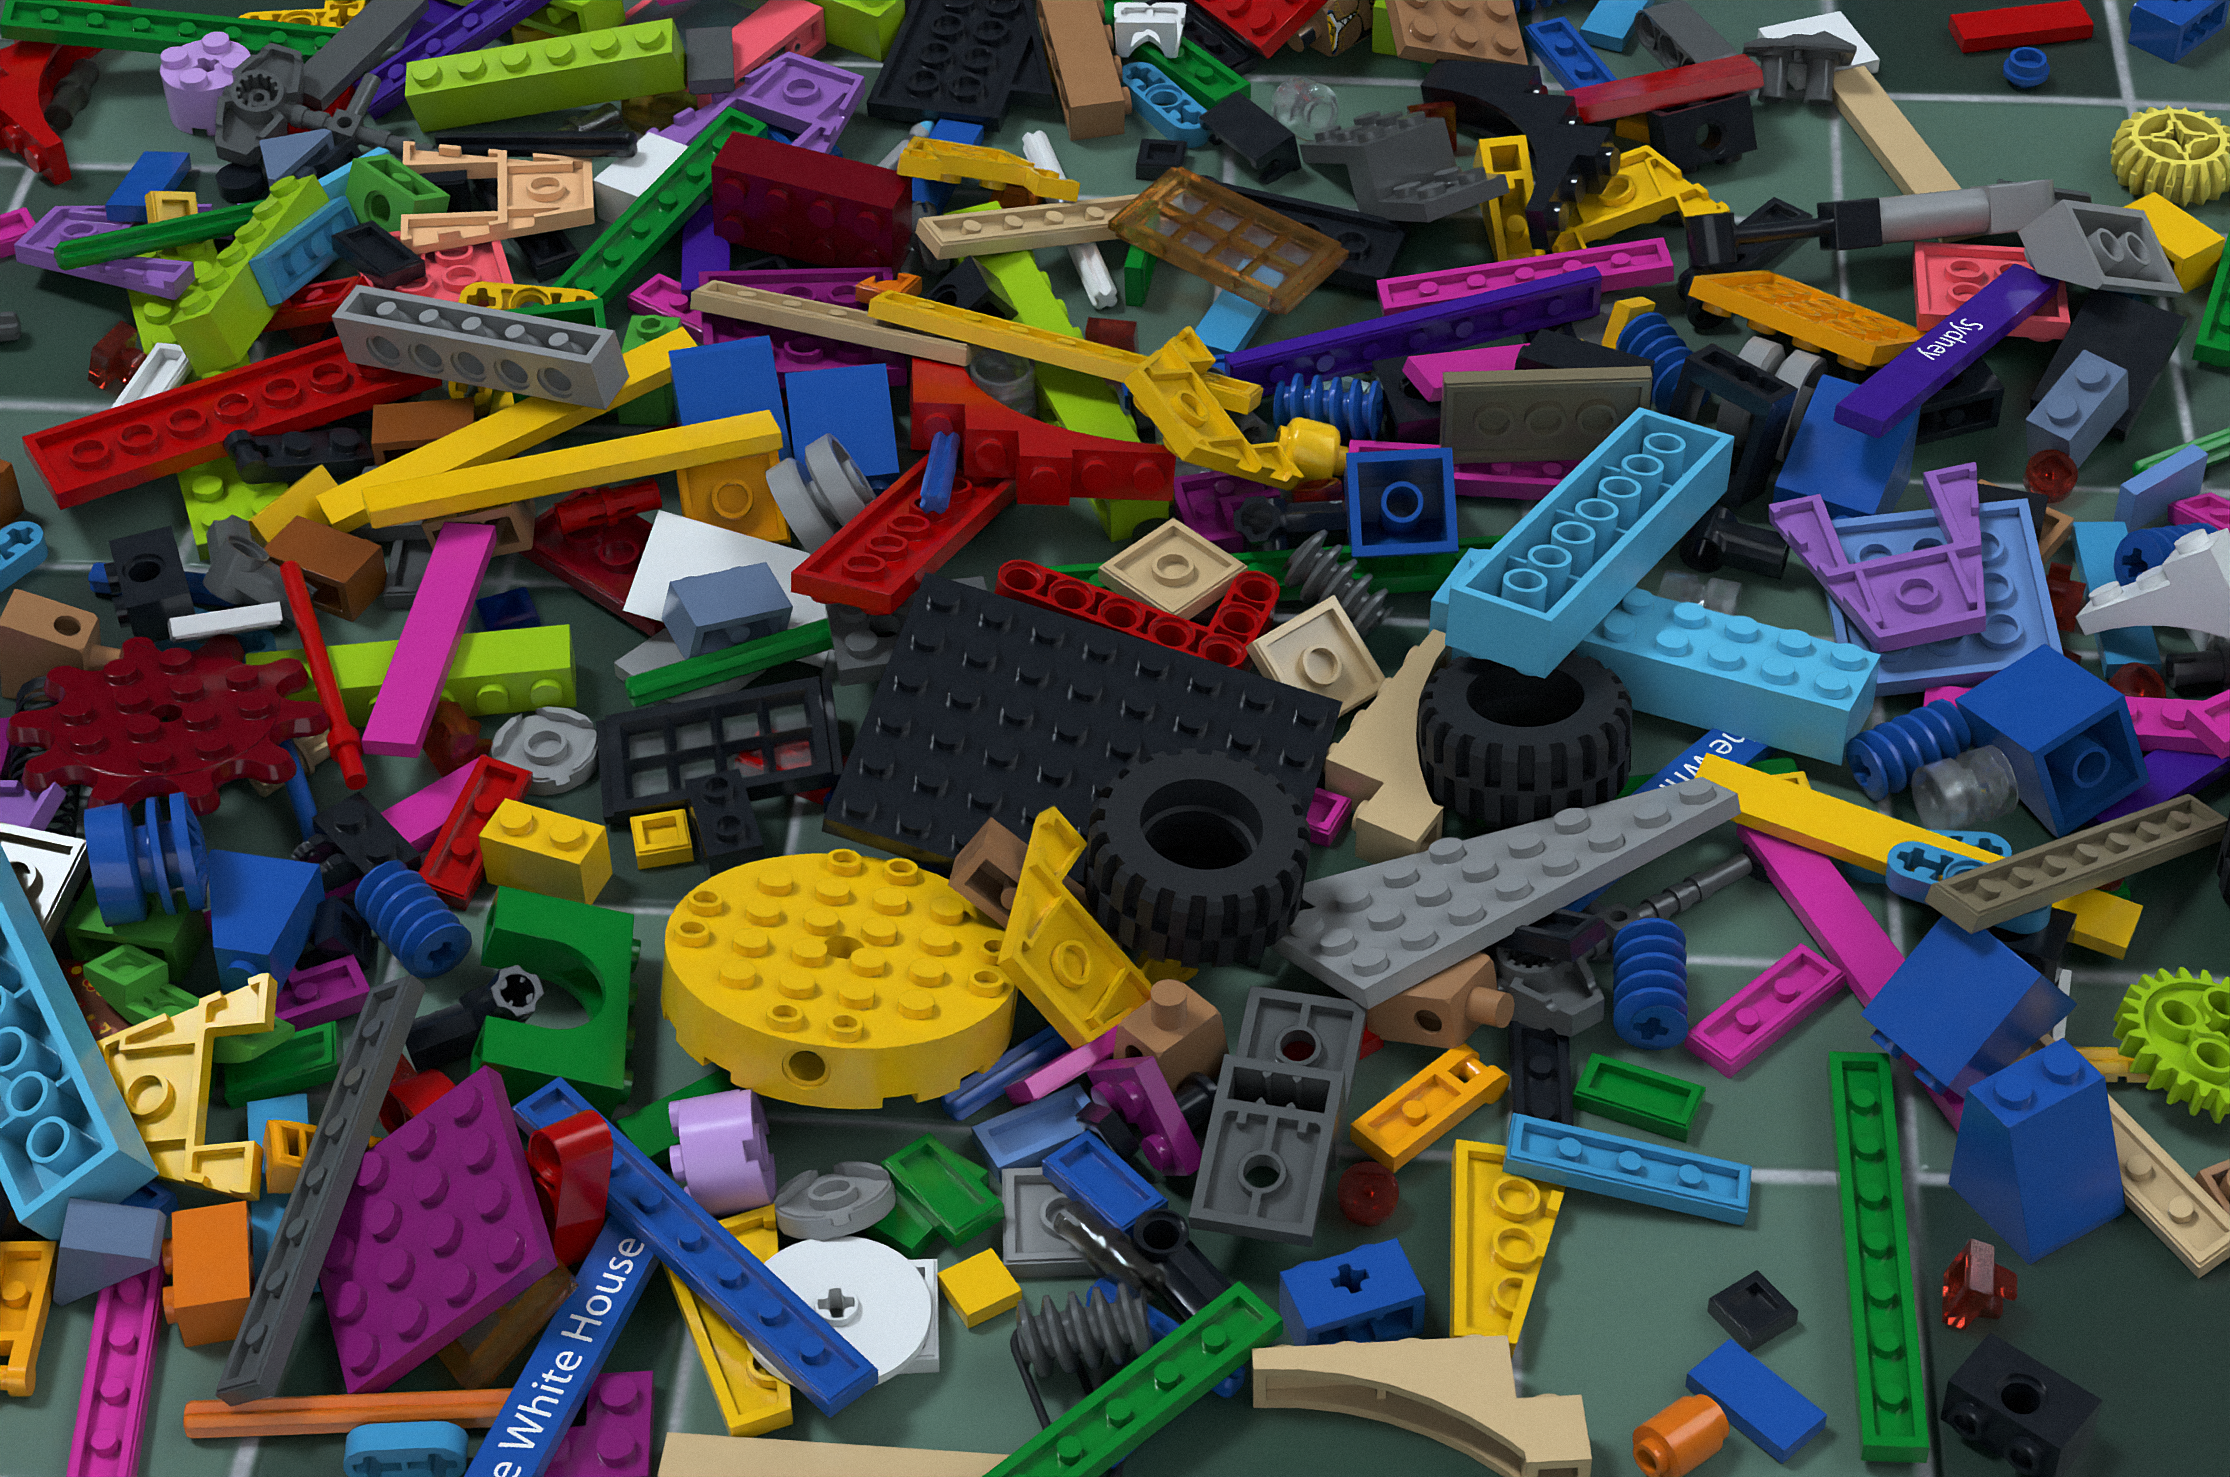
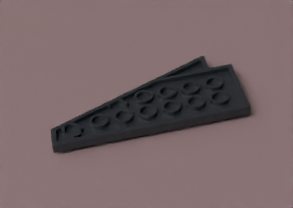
(963, 64)

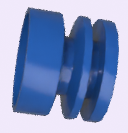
(146, 859)

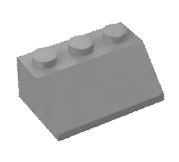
(2099, 249)

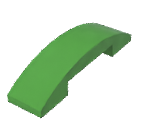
(140, 990)

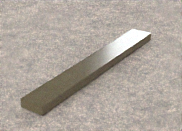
(2076, 863)

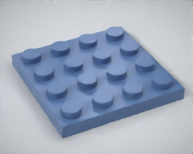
(2014, 587)

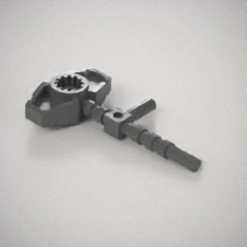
(270, 94)
(1564, 992)

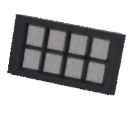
(657, 748)

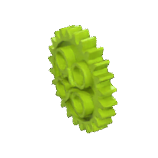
(2180, 1037)

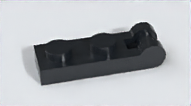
(297, 453)

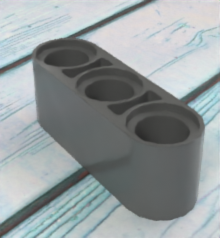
(1679, 35)

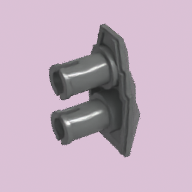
(1817, 51)

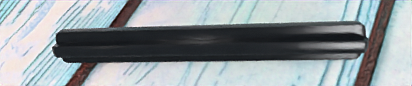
(543, 142)

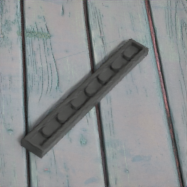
(320, 1193)

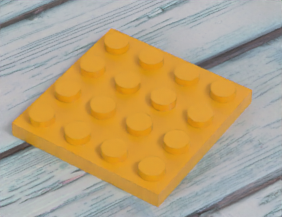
(1808, 315)

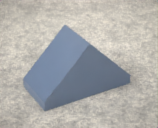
(295, 154)
(105, 1246)

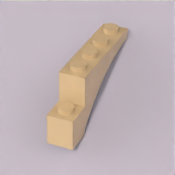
(1381, 766)
(1438, 1388)

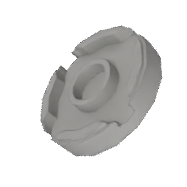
(554, 764)
(834, 1203)

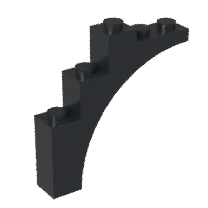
(1562, 151)

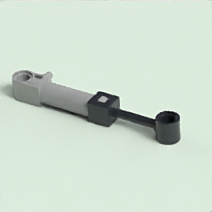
(1879, 220)

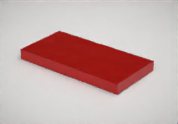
(1667, 88)

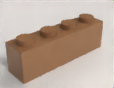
(1084, 67)

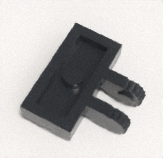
(353, 841)

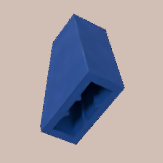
(260, 914)

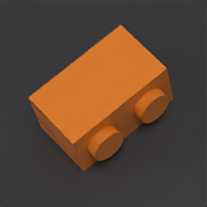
(210, 1272)

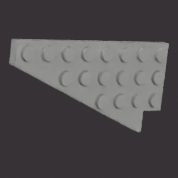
(1423, 912)

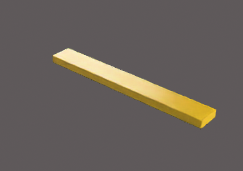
(1041, 344)
(502, 433)
(571, 469)
(1866, 837)

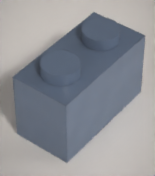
(2079, 408)
(725, 609)

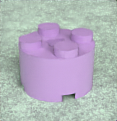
(196, 78)
(723, 1151)

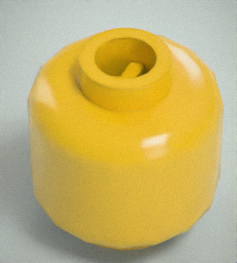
(1313, 448)

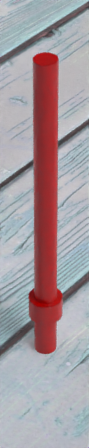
(342, 739)

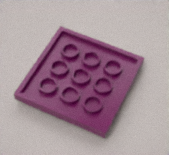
(798, 350)
(433, 1235)

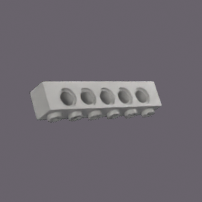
(481, 346)

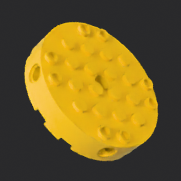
(842, 961)

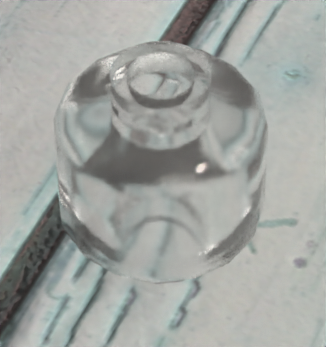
(1304, 106)

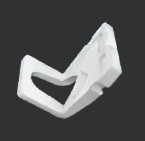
(1142, 23)

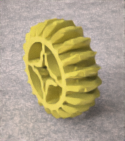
(2173, 154)

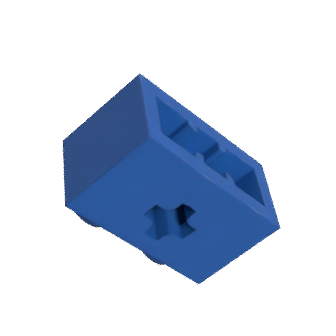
(2175, 26)
(1353, 1297)

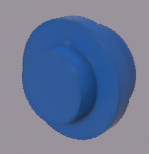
(2026, 67)

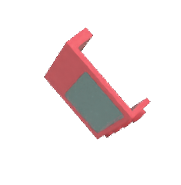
(759, 28)

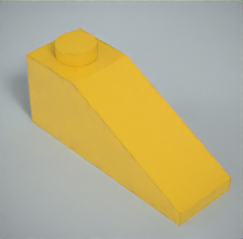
(1505, 214)

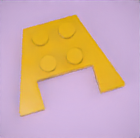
(991, 166)
(1638, 194)
(1194, 421)
(1062, 953)
(166, 1086)

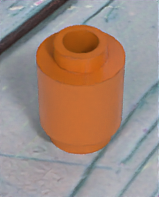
(1680, 1437)

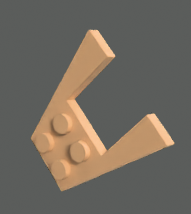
(532, 197)

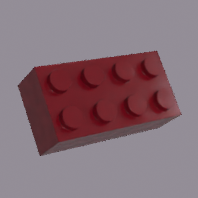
(810, 205)

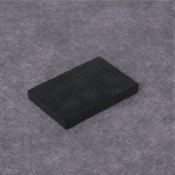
(2123, 333)

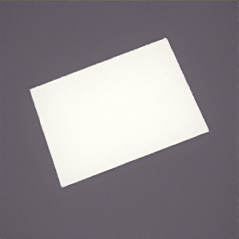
(693, 548)

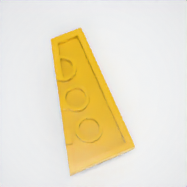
(1496, 1241)
(744, 1390)

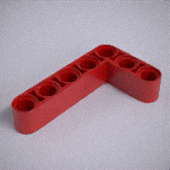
(1240, 619)
(565, 1159)

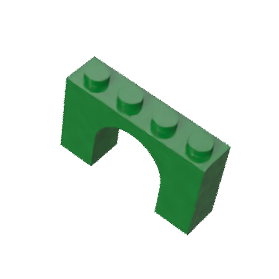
(592, 958)

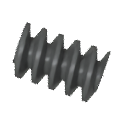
(1327, 578)
(1083, 1331)

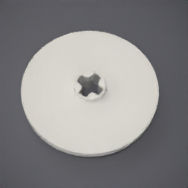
(875, 1286)

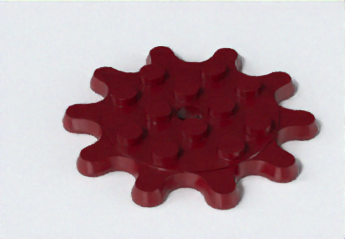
(218, 729)

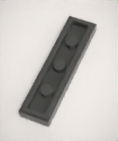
(357, 48)

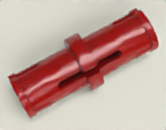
(607, 505)

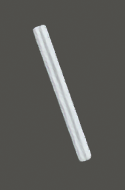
(1084, 255)

